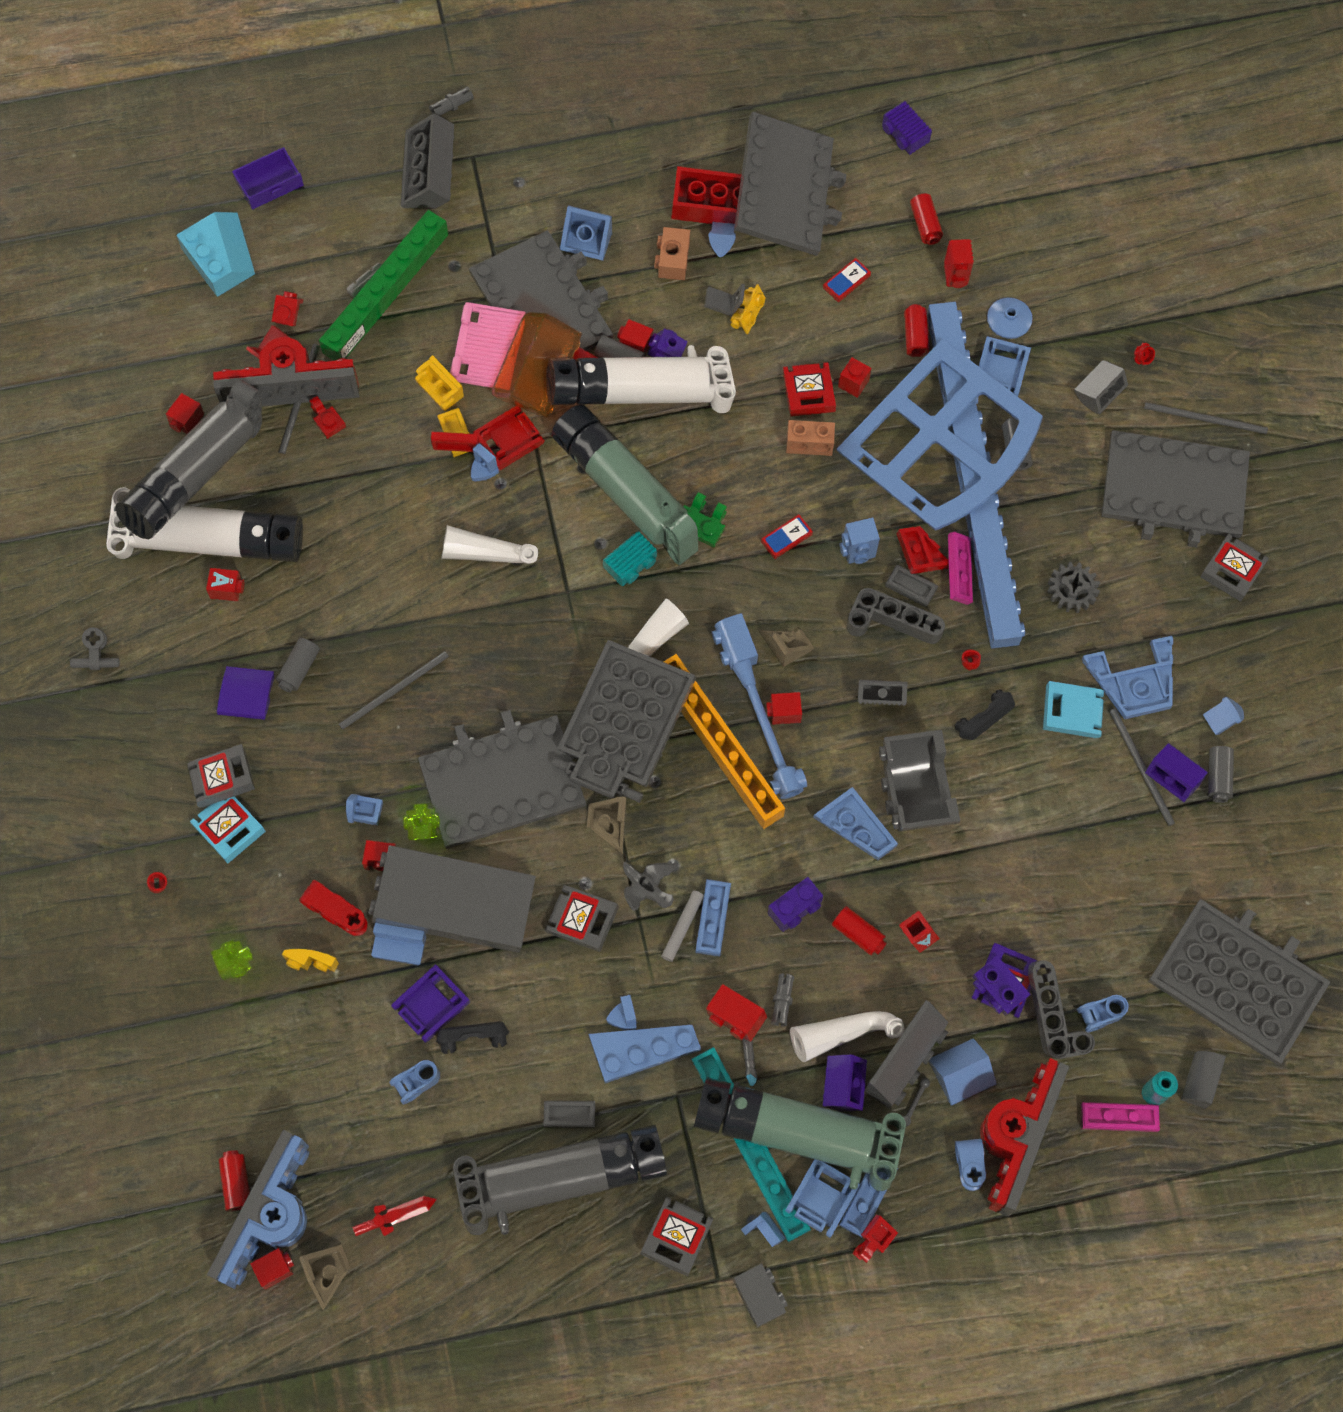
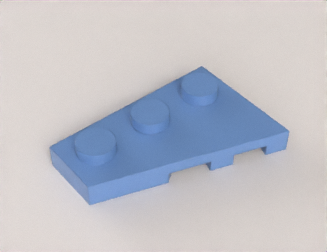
(857, 823)

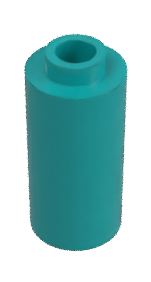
(1160, 1088)

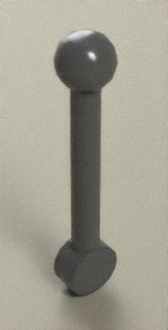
(924, 1082)

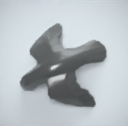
(646, 884)

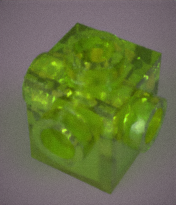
(412, 823)
(232, 960)

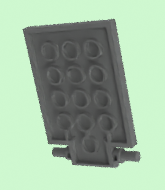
(623, 721)

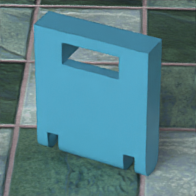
(1079, 710)

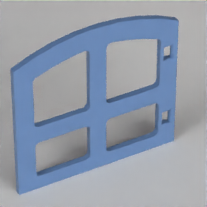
(935, 430)

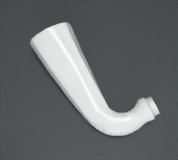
(473, 546)
(659, 628)
(820, 1037)

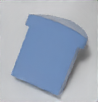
(722, 237)
(484, 464)
(1224, 715)
(363, 809)
(623, 1015)
(767, 1228)

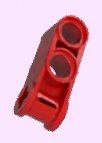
(334, 908)

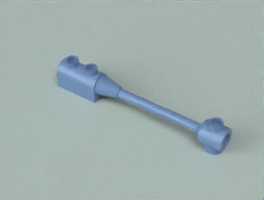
(740, 655)

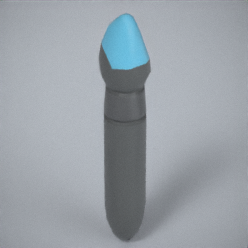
(751, 1073)

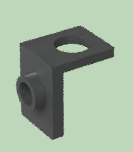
(723, 301)

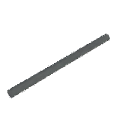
(295, 409)
(1207, 418)
(393, 690)
(1136, 756)

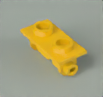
(753, 302)

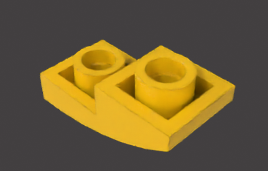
(303, 958)

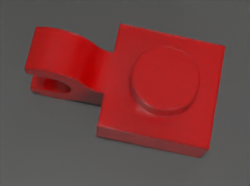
(326, 420)
(877, 1237)

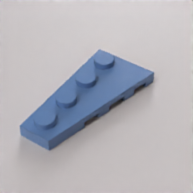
(636, 1050)

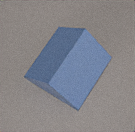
(586, 232)
(963, 1071)

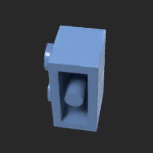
(860, 541)

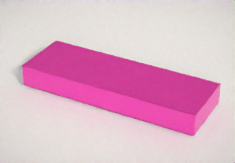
(960, 568)
(1120, 1117)

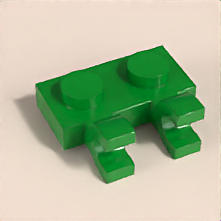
(708, 528)

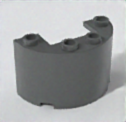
(917, 781)

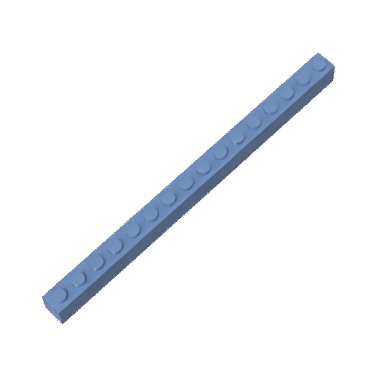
(984, 523)

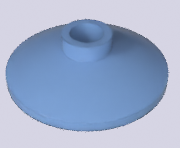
(1006, 325)

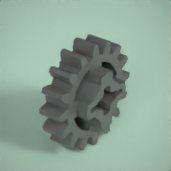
(1084, 587)

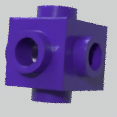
(666, 344)

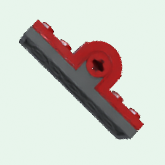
(289, 376)
(1027, 1127)

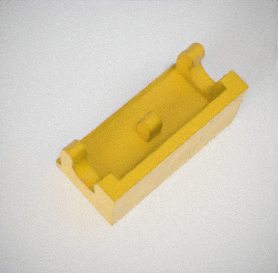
(439, 383)

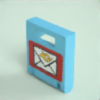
(223, 822)

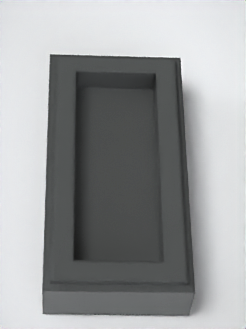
(911, 586)
(569, 1114)

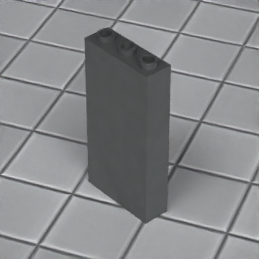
(452, 898)

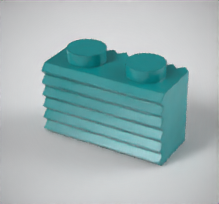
(630, 559)

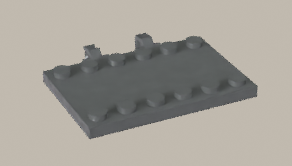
(786, 184)
(543, 280)
(1175, 485)
(499, 780)
(1240, 980)

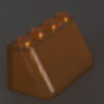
(524, 368)

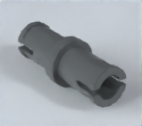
(451, 102)
(782, 1000)

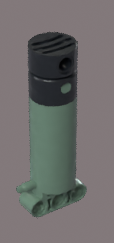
(627, 482)
(804, 1130)

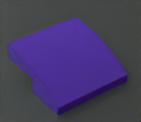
(245, 693)

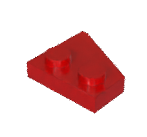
(920, 551)

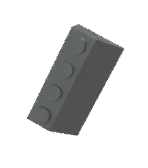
(427, 163)
(907, 1055)

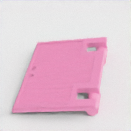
(484, 343)

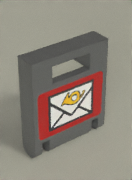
(1239, 563)
(215, 777)
(576, 916)
(679, 1231)

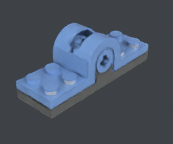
(257, 1215)

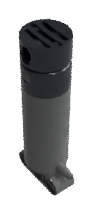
(192, 462)
(556, 1175)

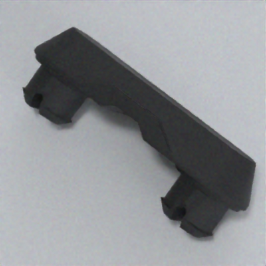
(1001, 704)
(449, 1036)

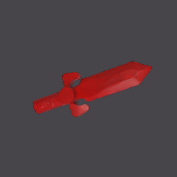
(394, 1215)

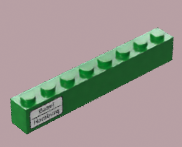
(384, 286)

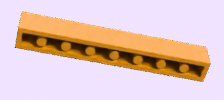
(730, 754)

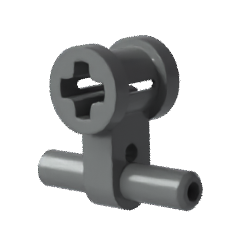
(94, 661)

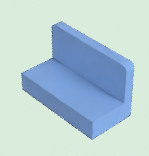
(398, 944)

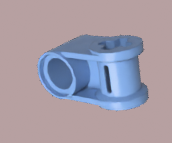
(1098, 1014)
(414, 1081)
(971, 1159)

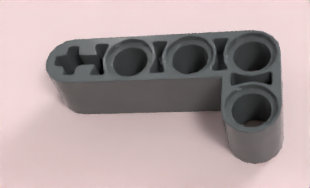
(897, 621)
(1054, 1008)

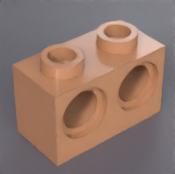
(810, 437)

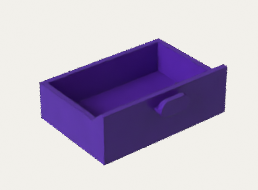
(268, 178)

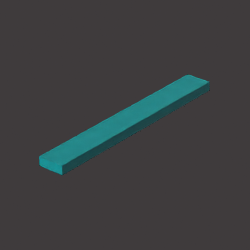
(757, 1158)

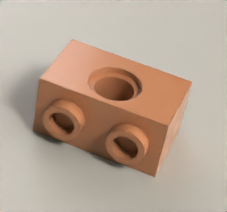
(674, 265)

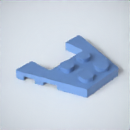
(1138, 689)

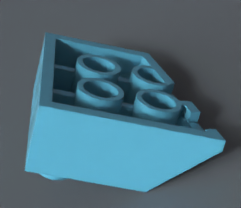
(218, 250)

